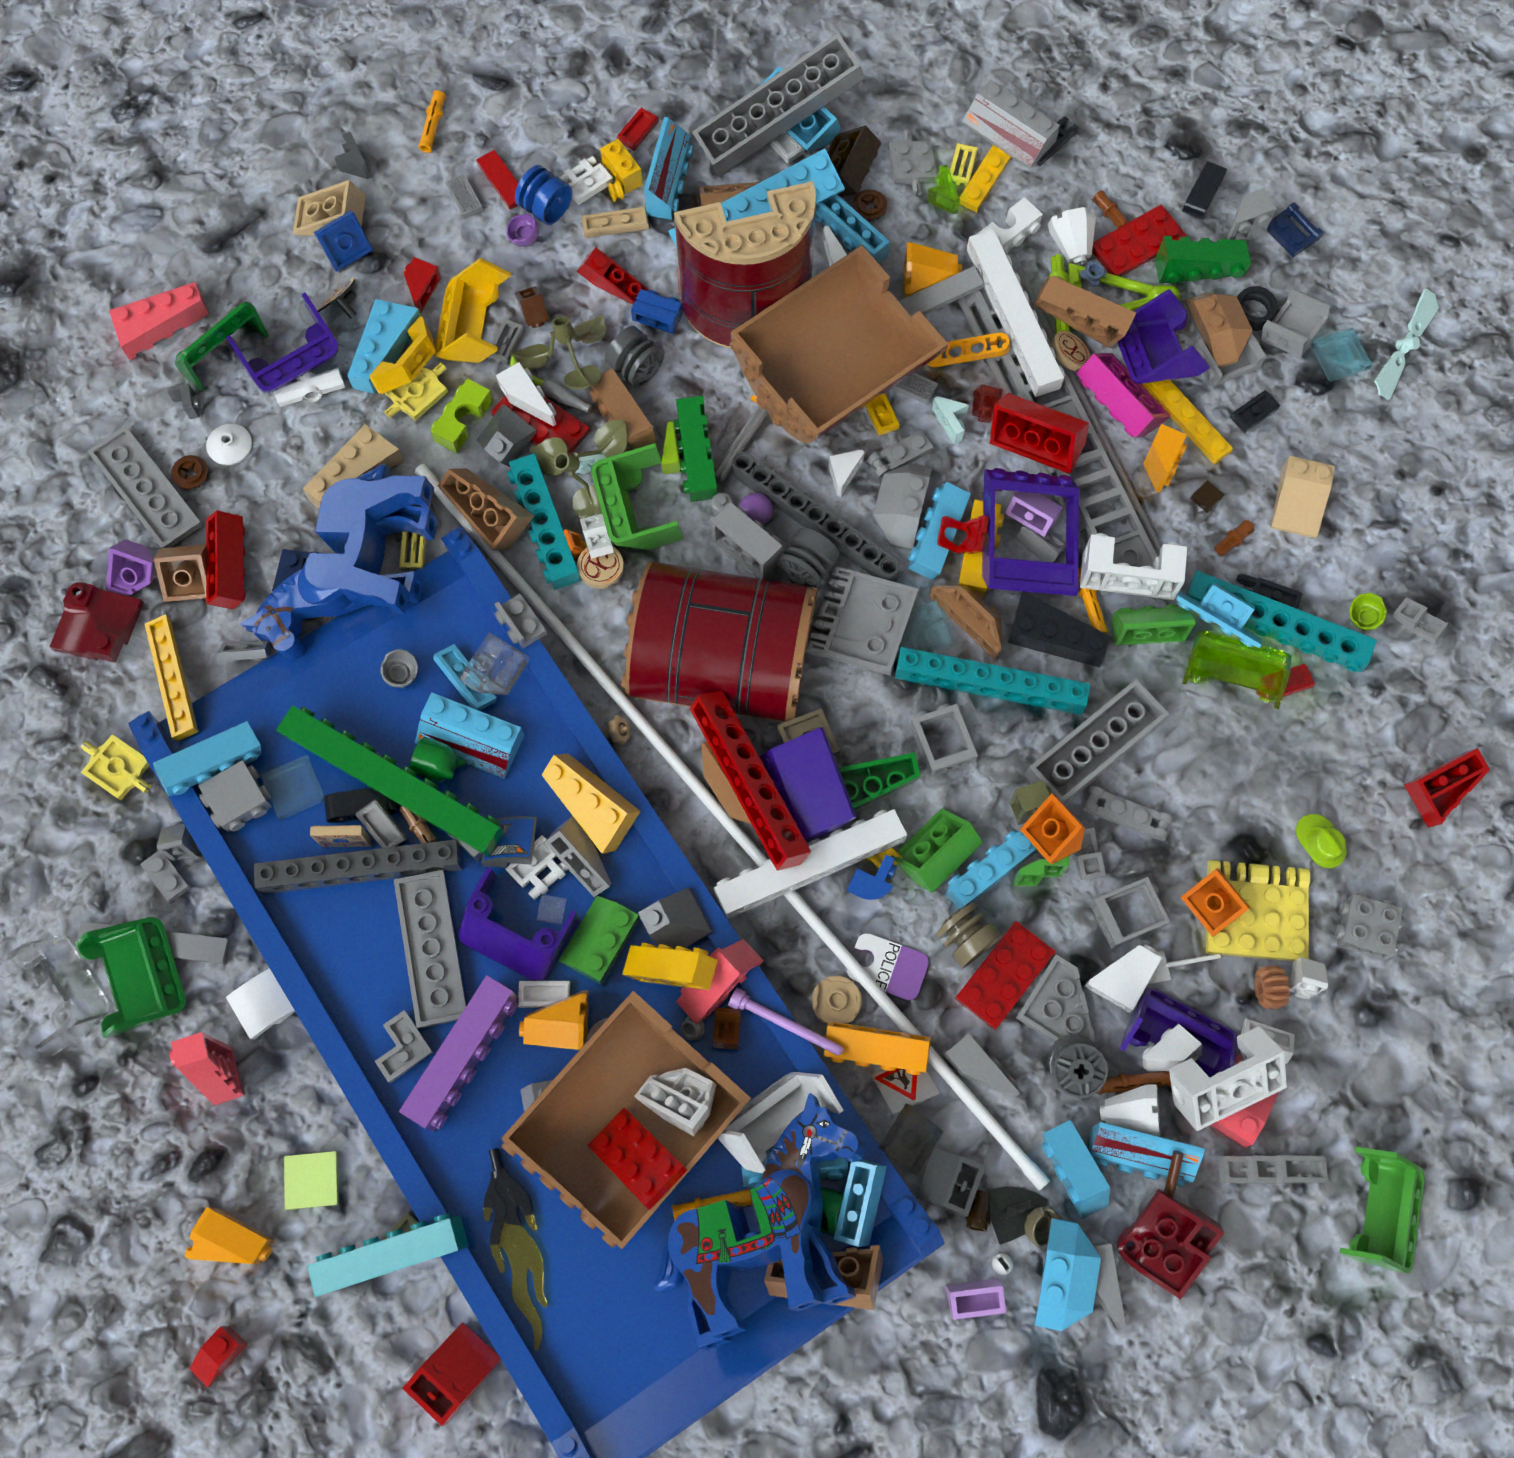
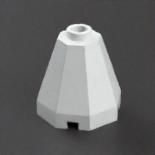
(1074, 234)
(1134, 1110)

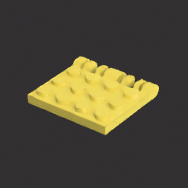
(1278, 915)

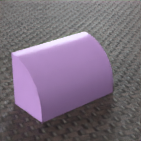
(976, 1299)

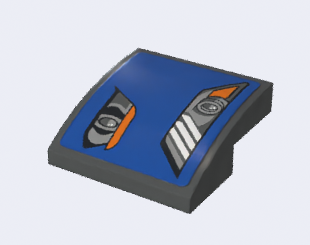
(515, 844)

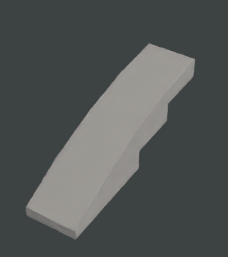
(1272, 1169)

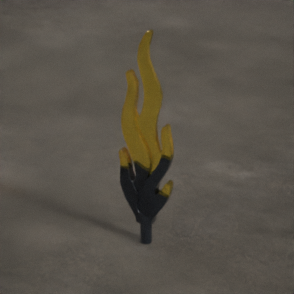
(510, 1234)

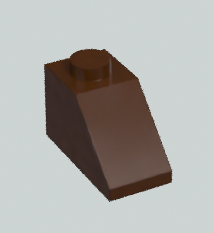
(532, 307)

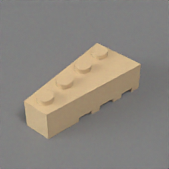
(358, 456)

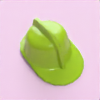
(1321, 840)

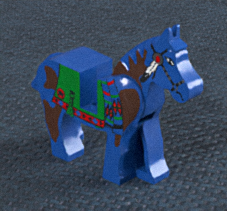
(789, 1207)

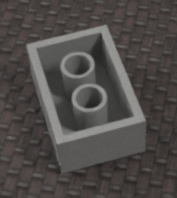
(746, 541)

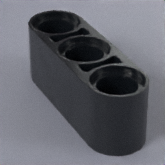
(1204, 190)
(344, 805)

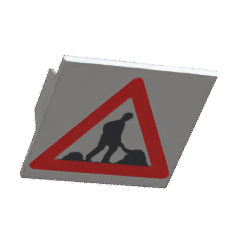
(902, 1088)

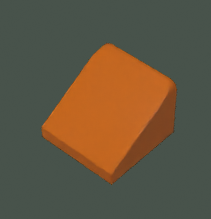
(575, 543)

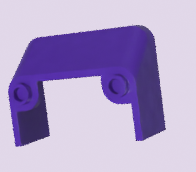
(319, 349)
(528, 958)
(1159, 1012)

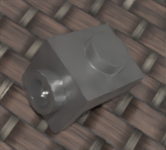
(189, 399)

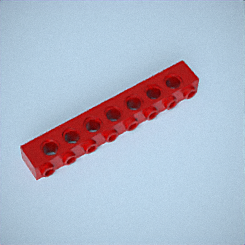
(750, 780)

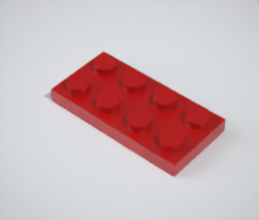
(1136, 241)
(566, 427)
(1005, 975)
(637, 1158)

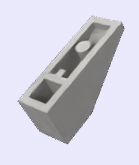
(579, 855)

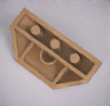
(1221, 325)
(972, 615)
(720, 785)

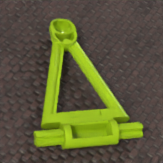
(1073, 277)

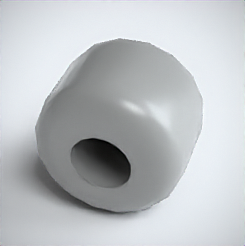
(719, 502)

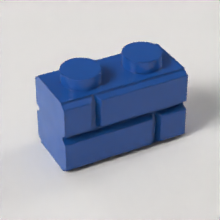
(657, 311)

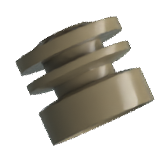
(968, 934)

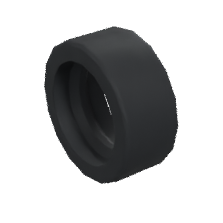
(1263, 296)

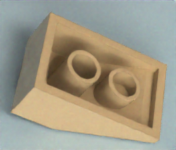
(326, 205)
(1302, 496)

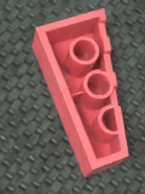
(156, 317)
(208, 1066)

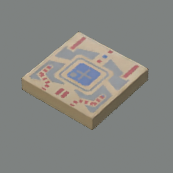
(340, 836)

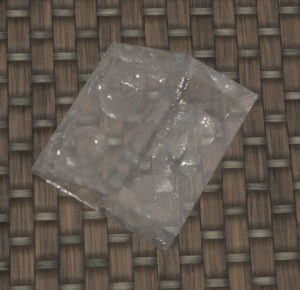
(494, 667)

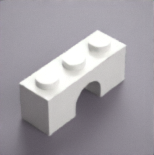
(1022, 219)

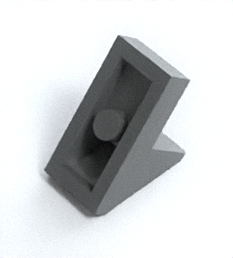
(352, 160)

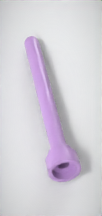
(740, 1000)

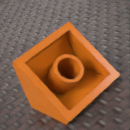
(1054, 830)
(1215, 902)

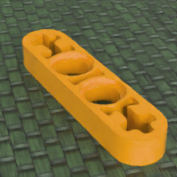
(967, 353)

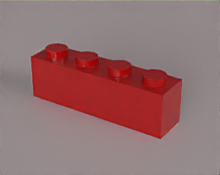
(225, 560)

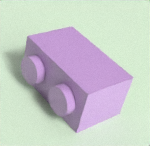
(1034, 511)

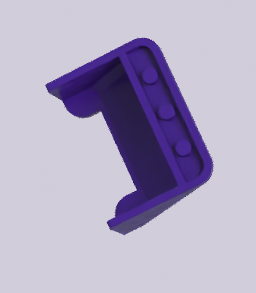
(1152, 346)

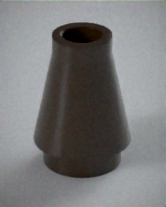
(979, 1214)

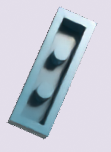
(860, 1203)

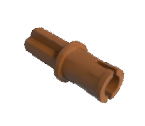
(1109, 209)
(1234, 538)

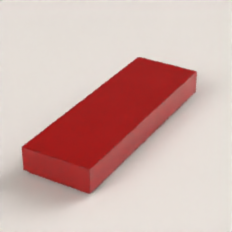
(499, 177)

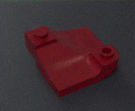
(95, 623)
(1170, 1243)

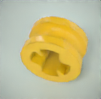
(616, 191)

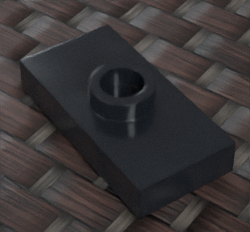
(1254, 411)

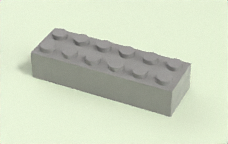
(1099, 742)

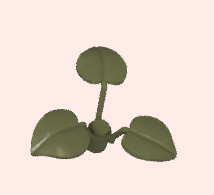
(588, 332)
(555, 459)

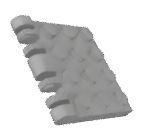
(864, 621)

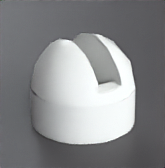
(997, 1266)

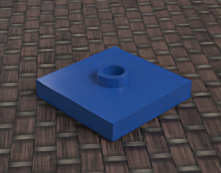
(343, 241)

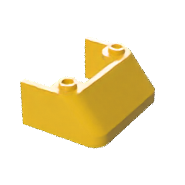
(465, 312)

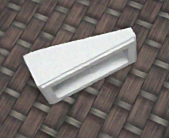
(832, 246)

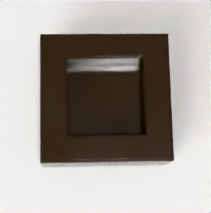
(1207, 496)

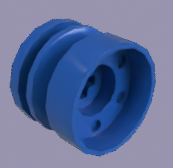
(543, 194)

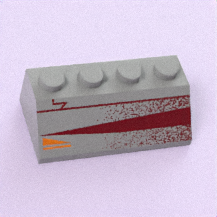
(1011, 124)

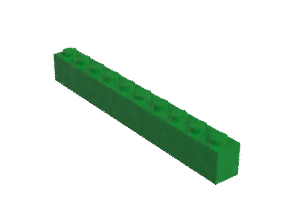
(390, 780)

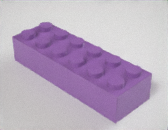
(460, 1054)

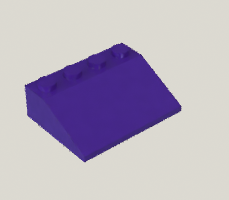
(810, 784)

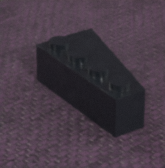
(1056, 632)

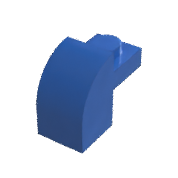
(873, 887)

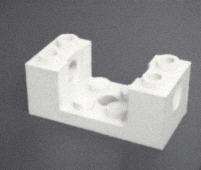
(1159, 581)
(1214, 1098)

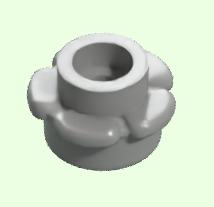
(691, 1030)

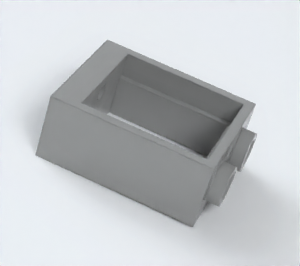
(950, 762)
(1108, 924)

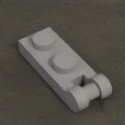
(901, 453)

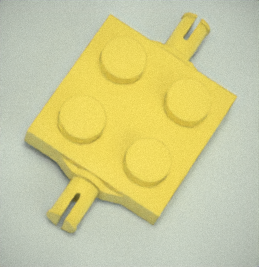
(419, 394)
(116, 767)

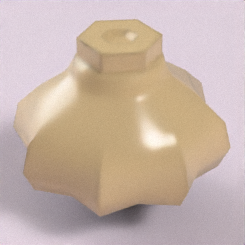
(618, 730)

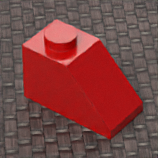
(421, 280)
(217, 1354)

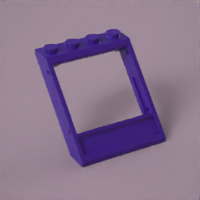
(1027, 574)

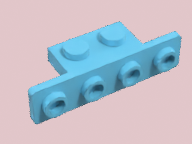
(1225, 611)

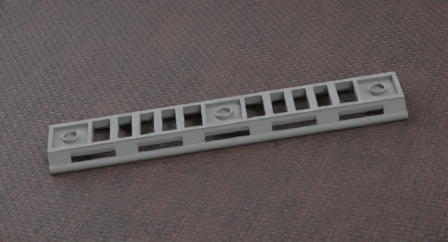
(1134, 548)

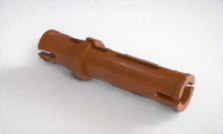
(1124, 1083)

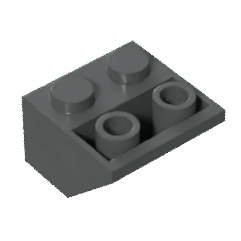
(950, 1182)

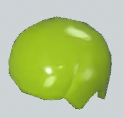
(1367, 611)

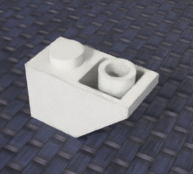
(1307, 978)
(1173, 1048)

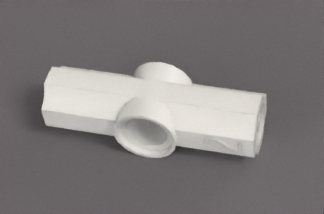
(310, 387)

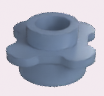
(1097, 269)

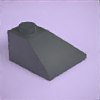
(506, 435)
(676, 920)

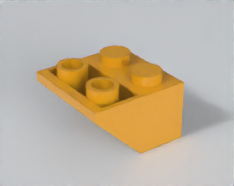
(1164, 456)

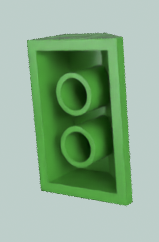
(1151, 625)
(938, 849)
(600, 939)

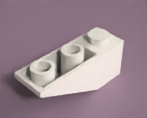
(521, 392)

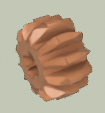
(1272, 987)

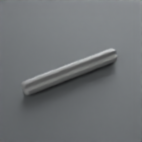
(740, 442)

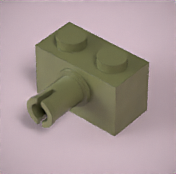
(1028, 800)

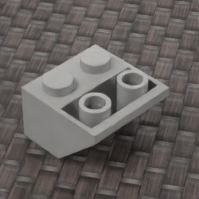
(1252, 216)

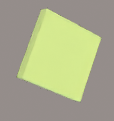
(311, 1180)

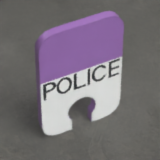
(895, 967)

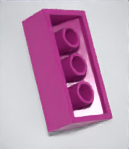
(1122, 396)

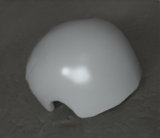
(399, 668)

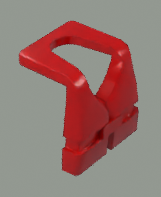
(975, 533)

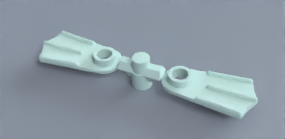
(1391, 372)

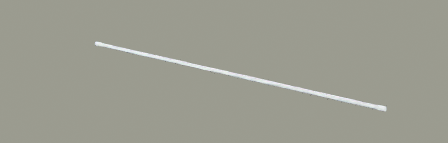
(1029, 1167)

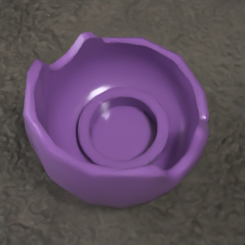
(522, 230)
(758, 507)

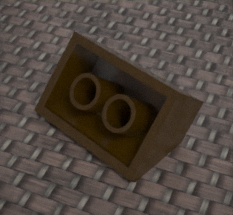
(852, 157)

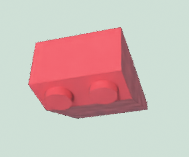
(1247, 1123)

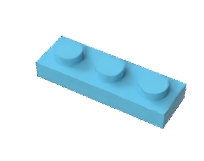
(453, 665)

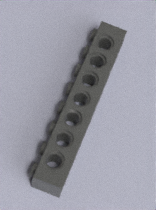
(357, 866)

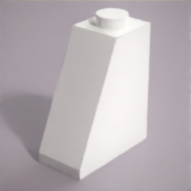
(1126, 978)

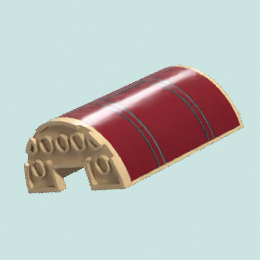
(745, 263)

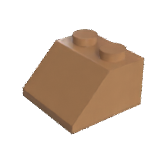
(182, 572)

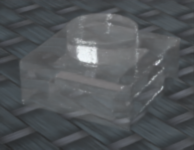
(551, 909)

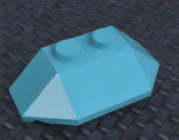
(1067, 1277)

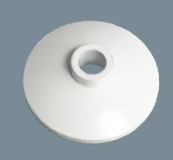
(233, 451)

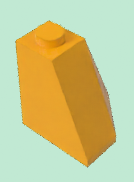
(927, 267)
(558, 1024)
(227, 1239)

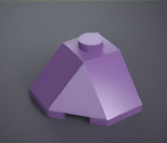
(129, 568)

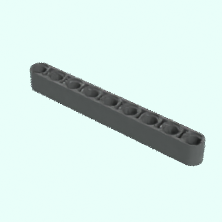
(812, 508)

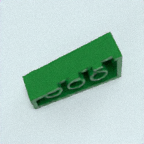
(1201, 259)
(695, 449)
(878, 778)

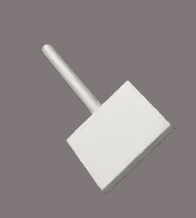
(1162, 972)

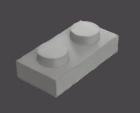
(245, 650)
(165, 876)

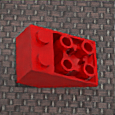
(452, 1374)

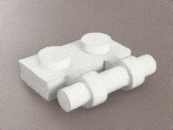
(590, 182)
(542, 858)

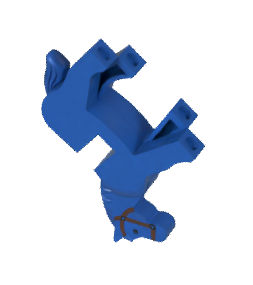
(354, 525)

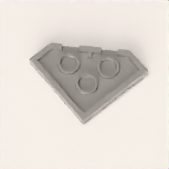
(1058, 1003)

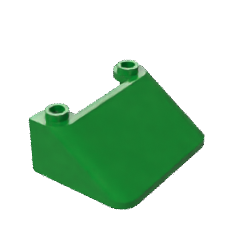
(214, 336)
(138, 973)

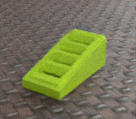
(670, 457)

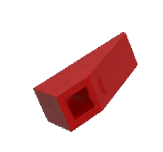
(610, 276)

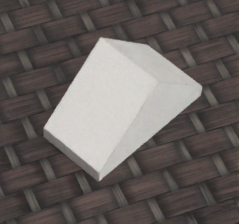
(843, 469)

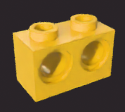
(621, 166)

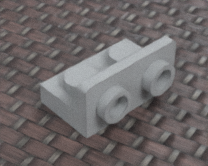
(520, 620)

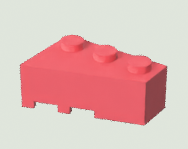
(730, 970)

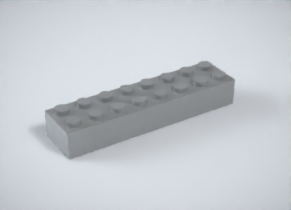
(779, 104)

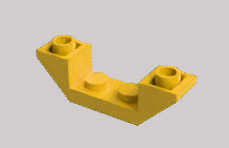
(391, 376)

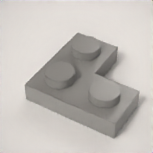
(409, 1050)

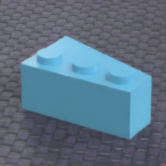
(1076, 1169)

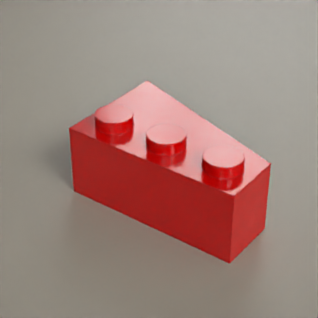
(1446, 785)

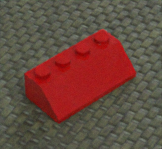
(1038, 432)

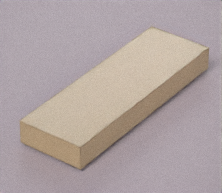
(615, 222)

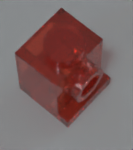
(985, 396)

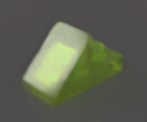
(944, 193)

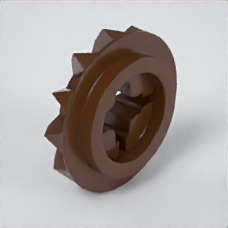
(867, 197)
(186, 464)

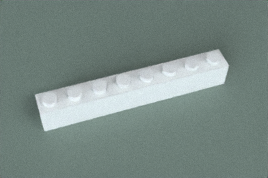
(1015, 313)
(826, 857)

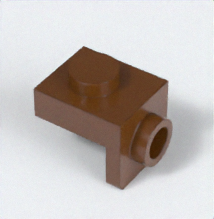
(726, 1028)

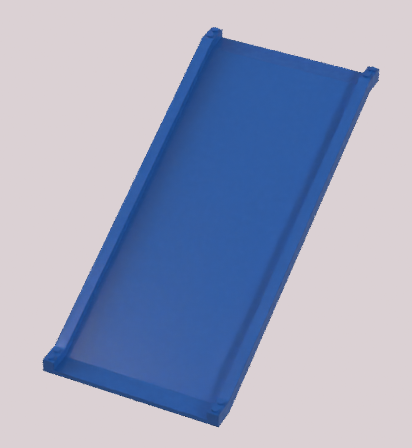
(613, 1354)

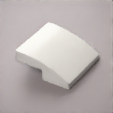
(260, 1004)

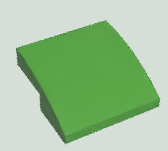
(1034, 872)

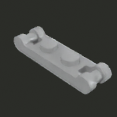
(1127, 813)

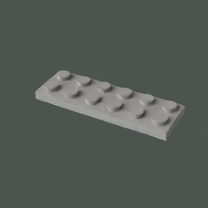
(145, 488)
(430, 948)

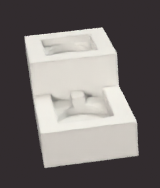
(596, 536)

